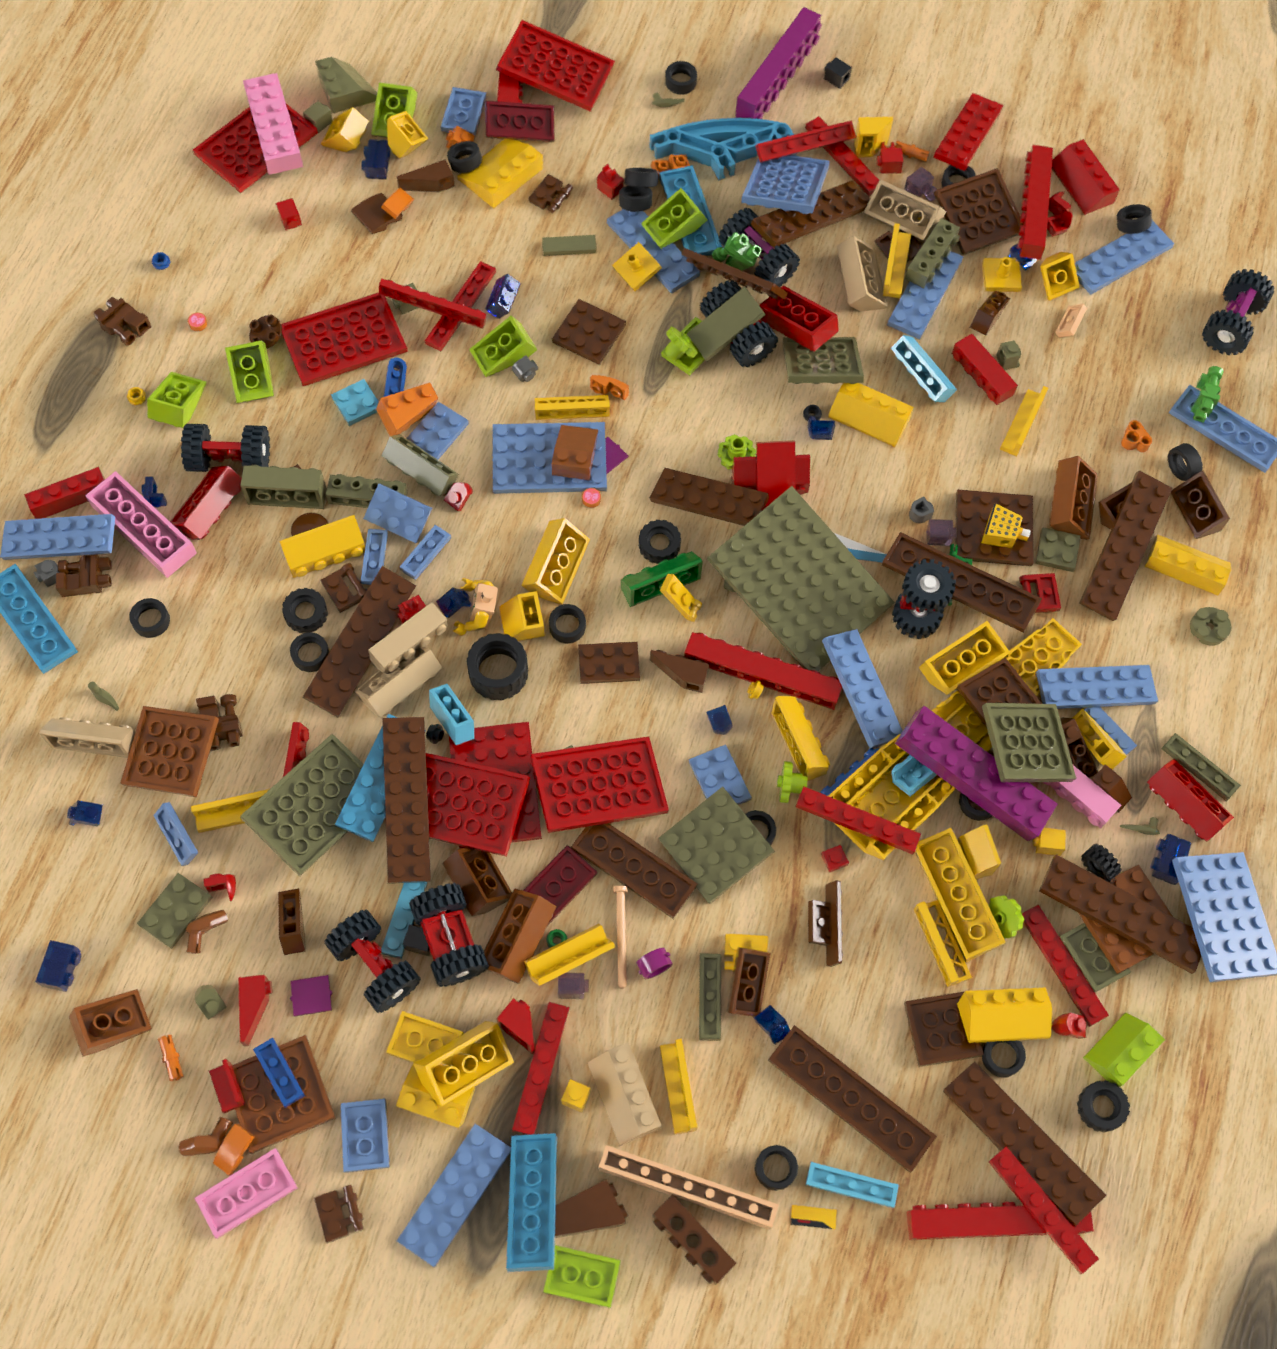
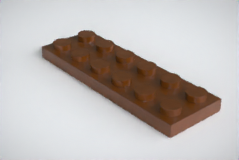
(731, 273)
(708, 497)
(635, 867)

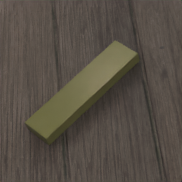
(1201, 767)
(710, 997)

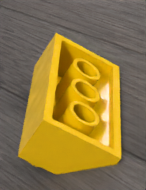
(871, 412)
(323, 546)
(556, 561)
(1188, 565)
(964, 658)
(799, 737)
(1006, 1014)
(464, 1062)

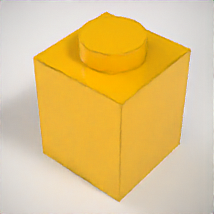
(1050, 841)
(575, 1095)

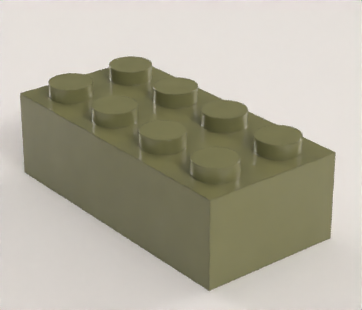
(283, 487)

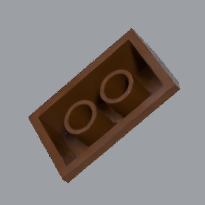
(478, 879)

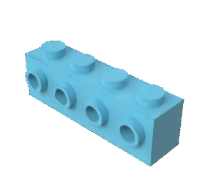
(923, 369)

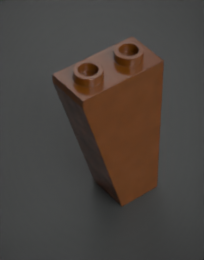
(589, 1211)

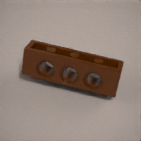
(674, 1209)

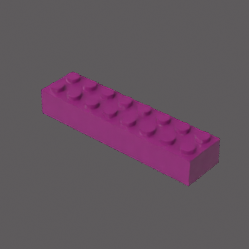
(779, 66)
(975, 773)

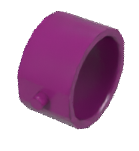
(654, 963)

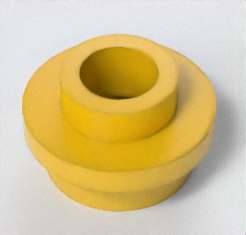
(134, 392)
(755, 690)

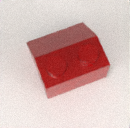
(517, 1023)

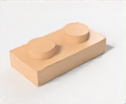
(1071, 320)

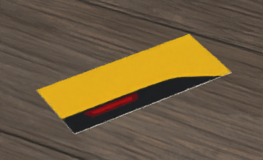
(813, 1217)

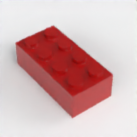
(800, 319)

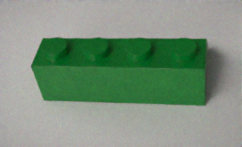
(648, 582)

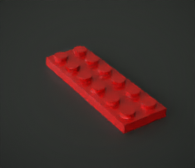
(968, 131)

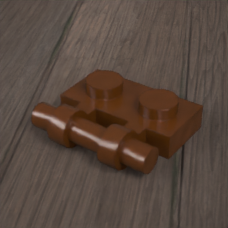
(545, 193)
(332, 1216)

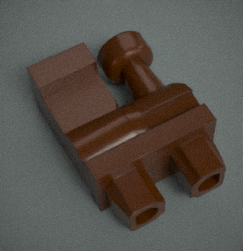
(120, 314)
(89, 576)
(228, 725)

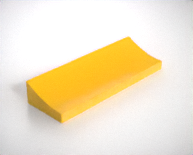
(959, 894)

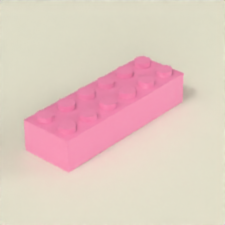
(273, 123)
(142, 524)

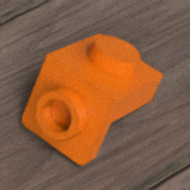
(458, 135)

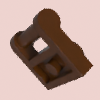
(339, 591)

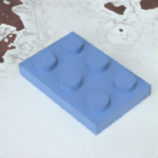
(463, 110)
(438, 430)
(397, 513)
(716, 770)
(364, 1135)

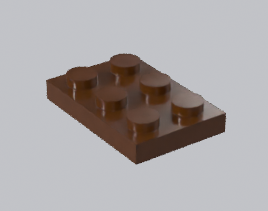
(609, 662)

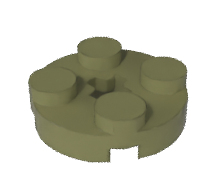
(1212, 615)

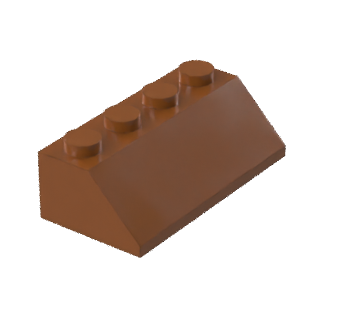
(1074, 497)
(517, 934)

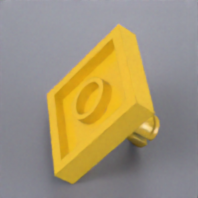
(636, 266)
(1001, 274)

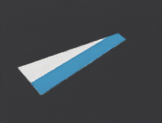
(861, 551)

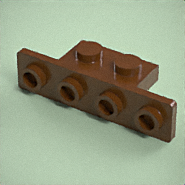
(825, 923)

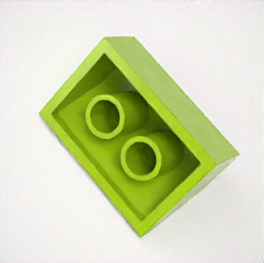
(1123, 1049)

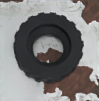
(659, 527)
(300, 596)
(1119, 1099)

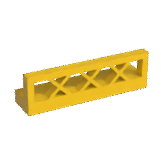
(896, 263)
(572, 407)
(1023, 421)
(224, 812)
(938, 945)
(568, 954)
(678, 1087)

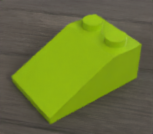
(391, 101)
(674, 219)
(502, 347)
(250, 371)
(175, 399)

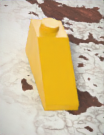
(1098, 741)

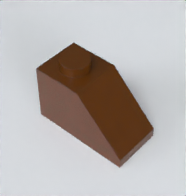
(1113, 785)

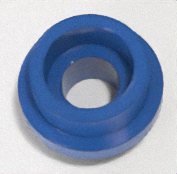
(160, 261)

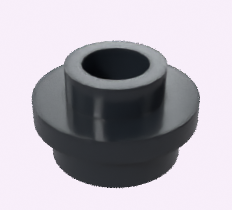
(812, 409)
(435, 733)

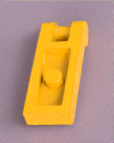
(680, 597)

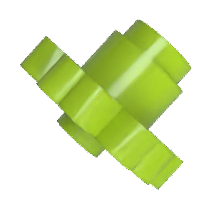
(679, 345)
(735, 447)
(790, 782)
(1007, 915)

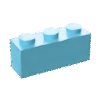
(451, 714)

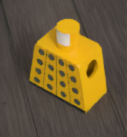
(1004, 528)

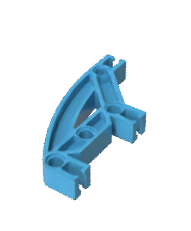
(718, 141)

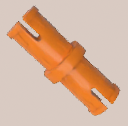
(913, 151)
(170, 1057)

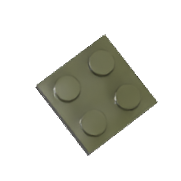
(1058, 549)

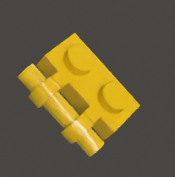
(733, 941)

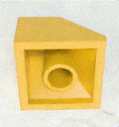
(404, 134)
(1059, 274)

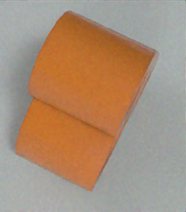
(1139, 435)

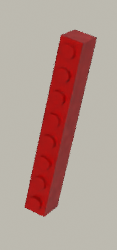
(1036, 202)
(771, 672)
(978, 1222)

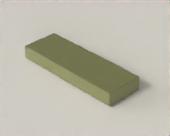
(569, 245)

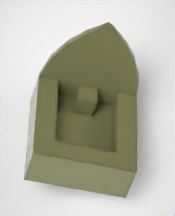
(209, 1001)

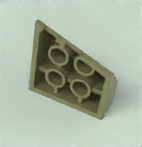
(343, 85)

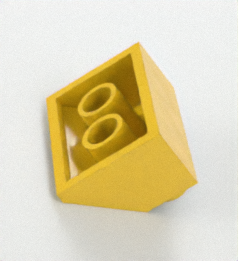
(418, 1100)

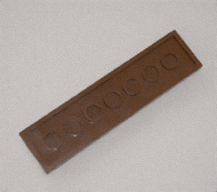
(831, 207)
(1125, 546)
(973, 586)
(350, 653)
(406, 800)
(1122, 913)
(852, 1098)
(1010, 1126)

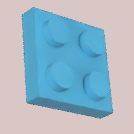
(356, 402)

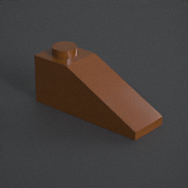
(430, 178)
(291, 922)

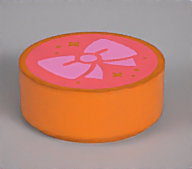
(197, 321)
(591, 497)

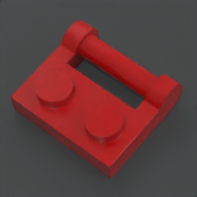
(1046, 589)

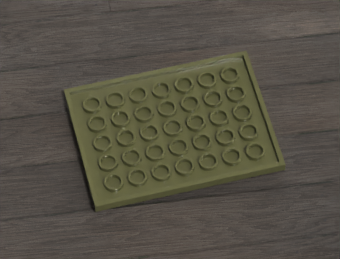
(799, 578)

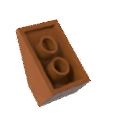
(574, 452)
(109, 1022)

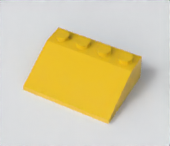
(503, 171)

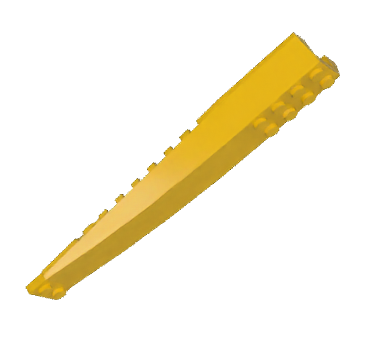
(872, 785)

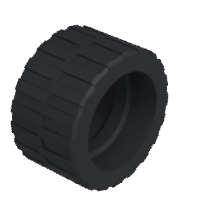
(492, 645)

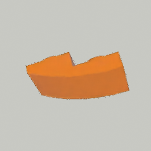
(673, 162)
(397, 202)
(605, 384)
(232, 1149)

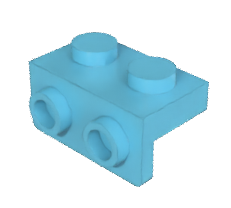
(911, 775)

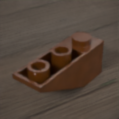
(989, 312)
(685, 672)
(1077, 747)

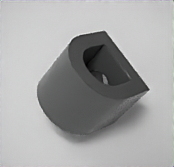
(525, 369)
(921, 510)
(46, 572)

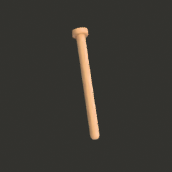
(620, 892)

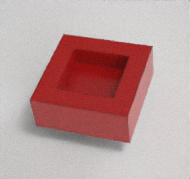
(835, 858)

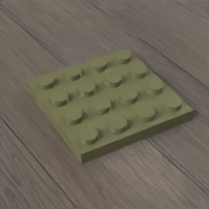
(831, 363)
(1028, 742)
(716, 845)

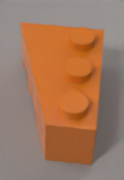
(406, 407)

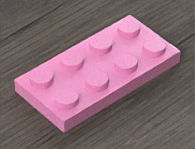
(246, 1193)

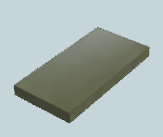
(725, 323)

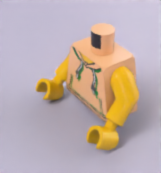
(481, 607)

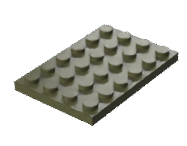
(302, 808)

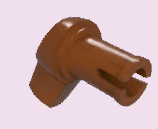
(202, 925)
(206, 1143)

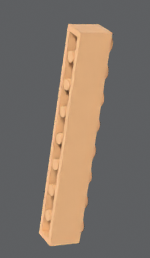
(688, 1187)

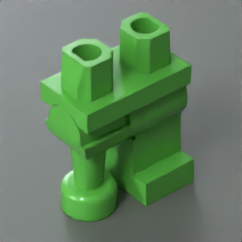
(741, 253)
(1208, 394)

